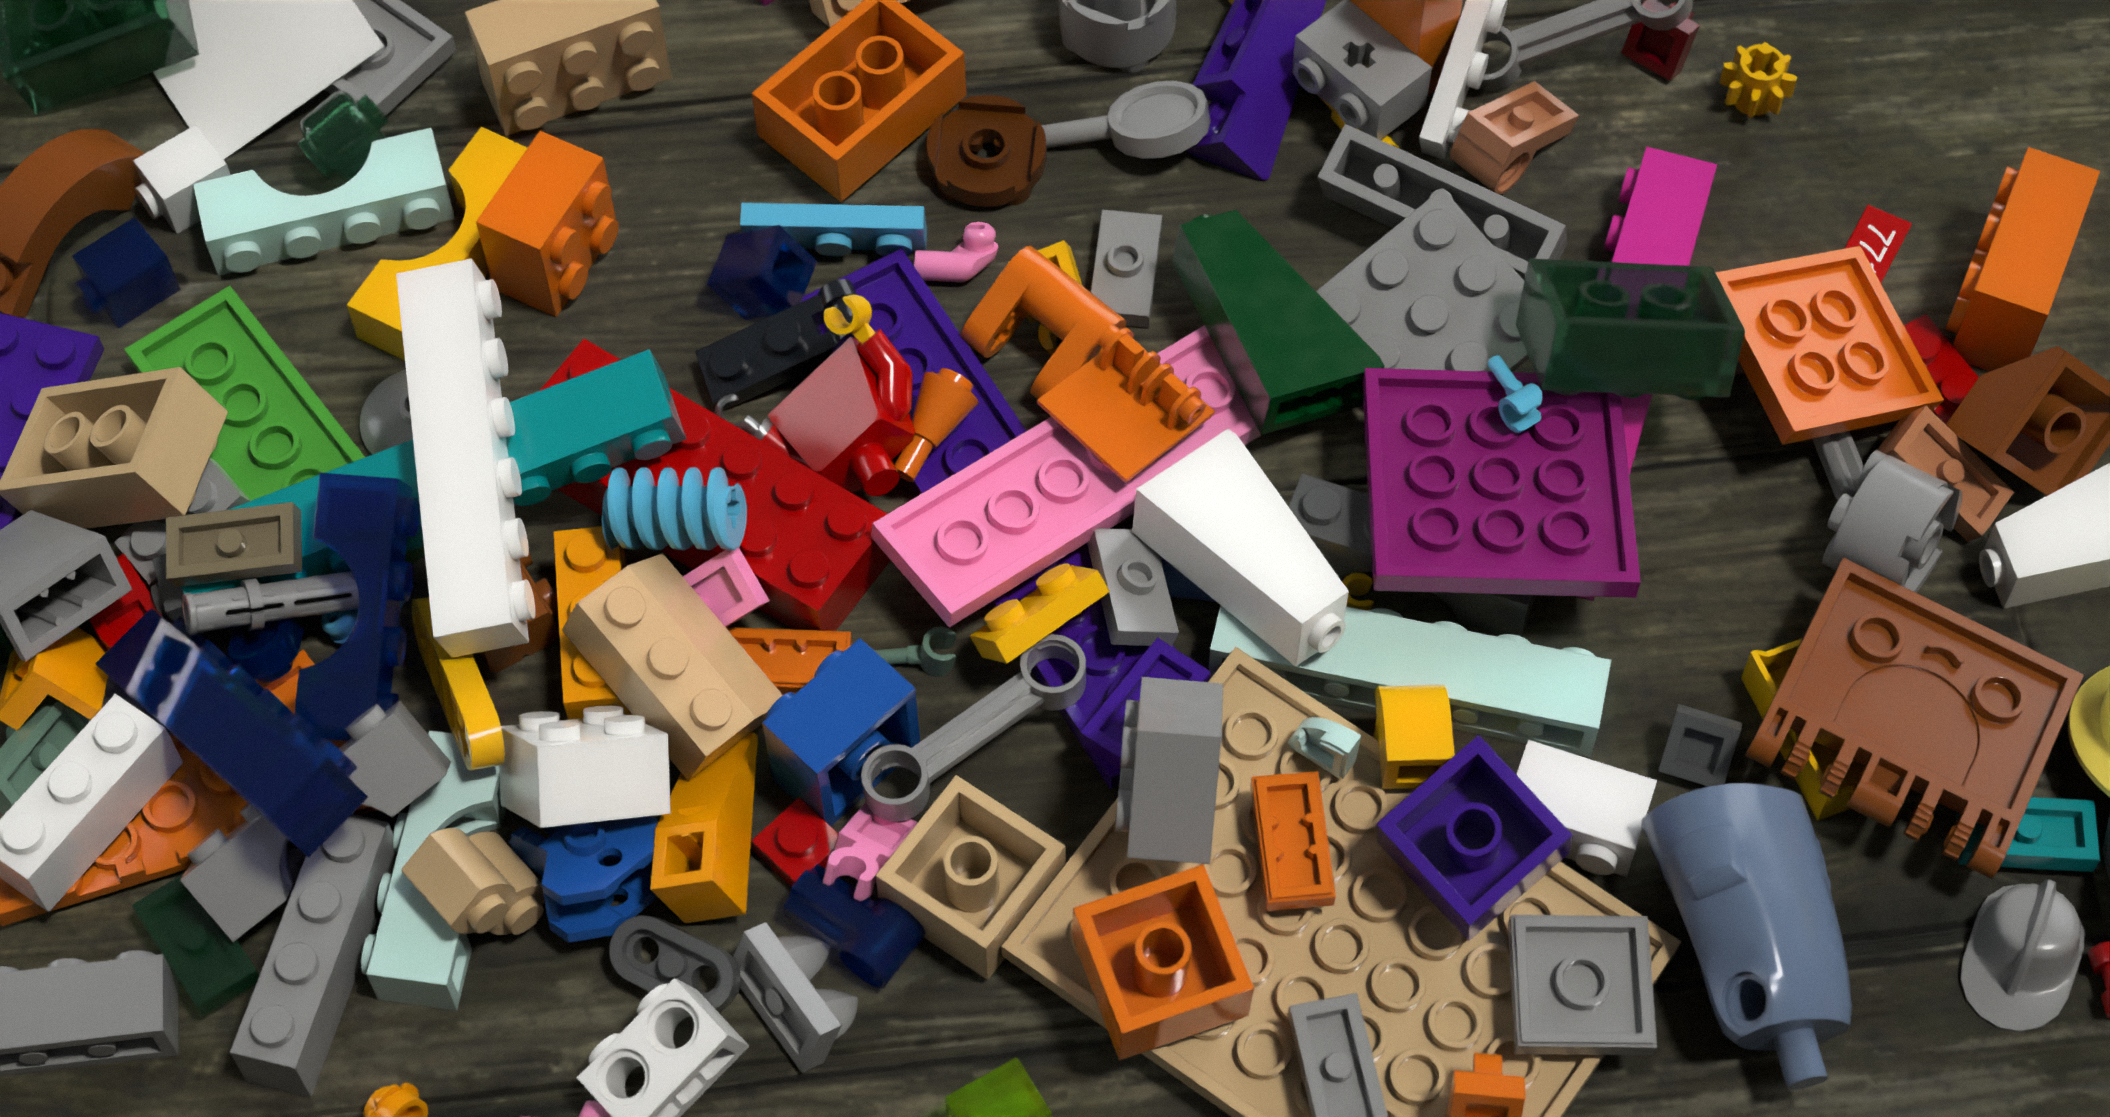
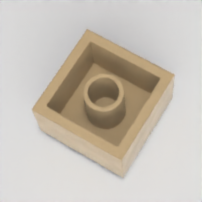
(970, 874)

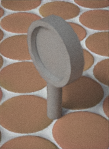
(1143, 122)

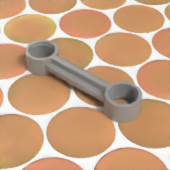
(1574, 29)
(974, 728)

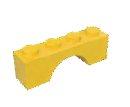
(475, 180)

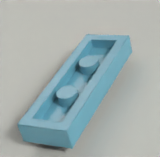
(842, 228)

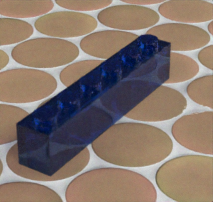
(236, 729)

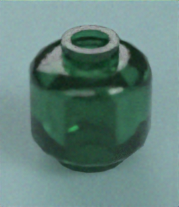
(341, 134)

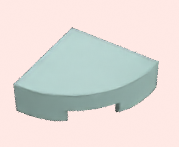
(1326, 744)

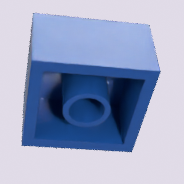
(835, 724)

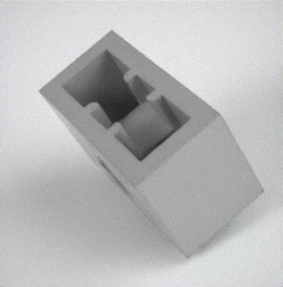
(1360, 70)

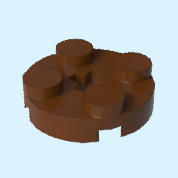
(992, 180)

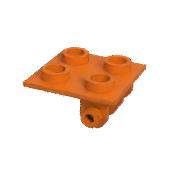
(1126, 405)

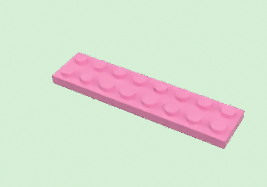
(1038, 498)

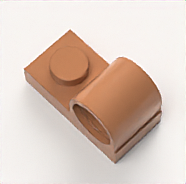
(1505, 133)
(1935, 449)

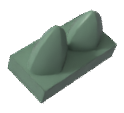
(35, 747)

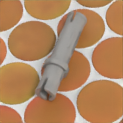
(268, 602)

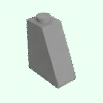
(53, 580)

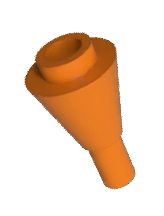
(940, 407)

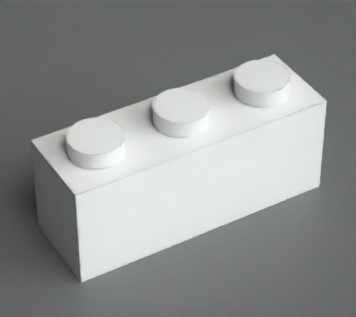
(84, 801)

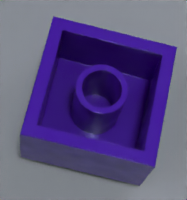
(1473, 837)

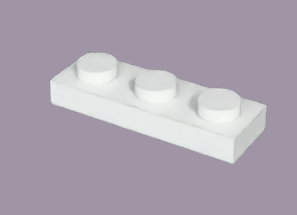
(1461, 70)

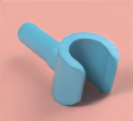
(1520, 404)

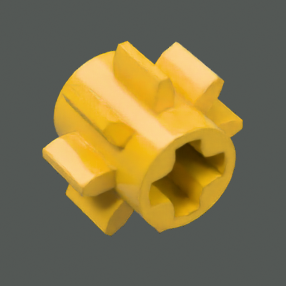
(1758, 80)

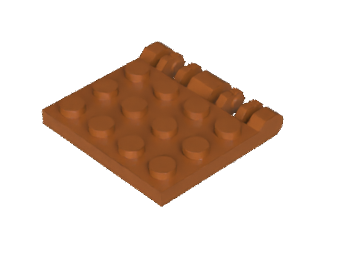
(1923, 708)

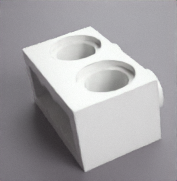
(672, 1074)

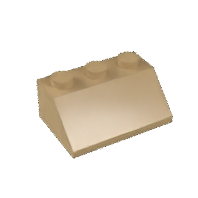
(671, 661)

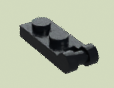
(775, 347)

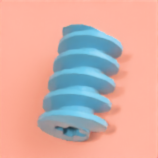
(673, 512)

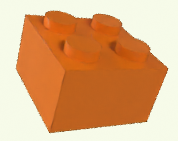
(548, 224)
(1161, 961)

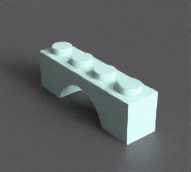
(392, 193)
(415, 950)

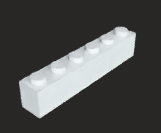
(463, 459)

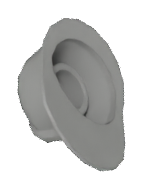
(2022, 956)

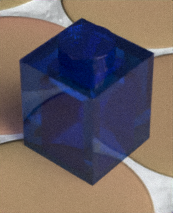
(761, 272)
(124, 273)

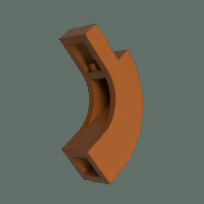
(49, 196)

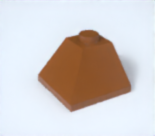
(2039, 418)

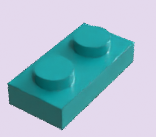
(2050, 837)

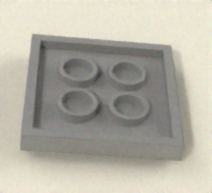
(1432, 294)

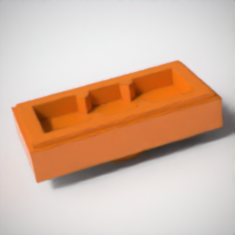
(790, 655)
(1292, 841)

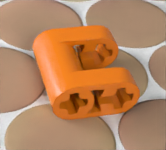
(1056, 301)

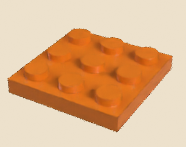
(1826, 345)

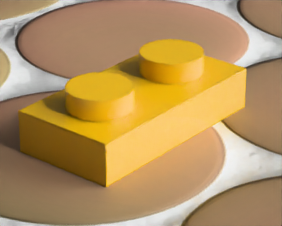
(1022, 623)

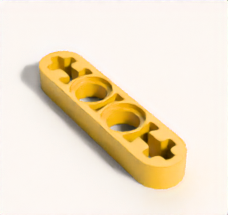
(461, 695)

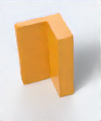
(62, 671)

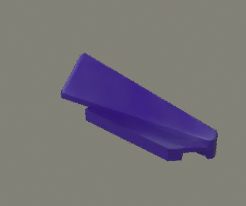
(1252, 83)

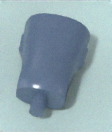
(1758, 918)

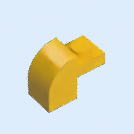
(1412, 733)

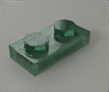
(195, 946)

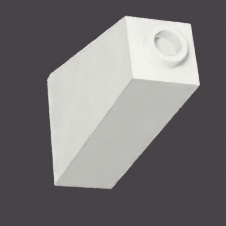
(2052, 545)
(1243, 547)

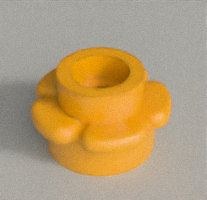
(396, 1102)

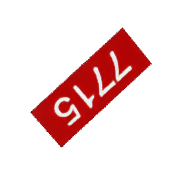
(1879, 237)

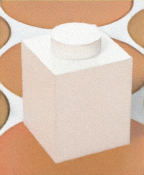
(170, 174)

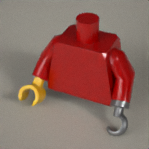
(849, 411)

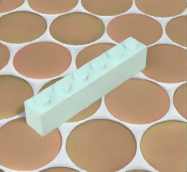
(1492, 682)

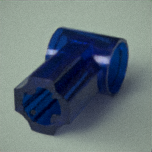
(867, 934)

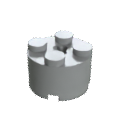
(1117, 31)
(1893, 521)

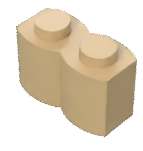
(476, 882)

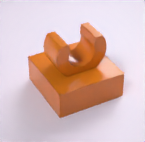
(1486, 1090)

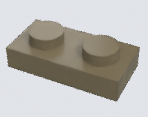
(233, 544)

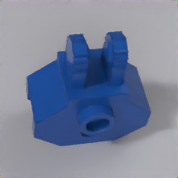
(586, 869)

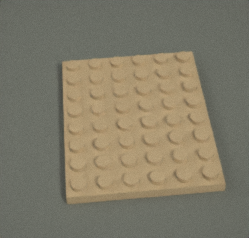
(1418, 980)

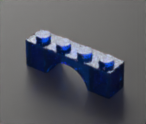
(368, 527)

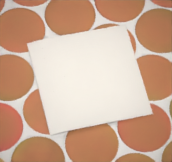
(262, 63)

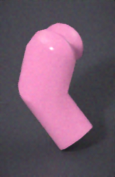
(963, 261)

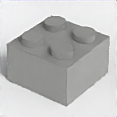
(1170, 770)

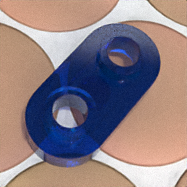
(267, 652)

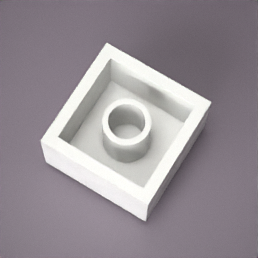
(584, 767)

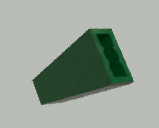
(1269, 325)

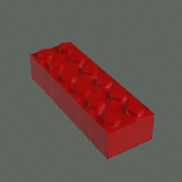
(801, 531)

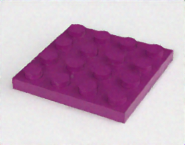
(1494, 509)

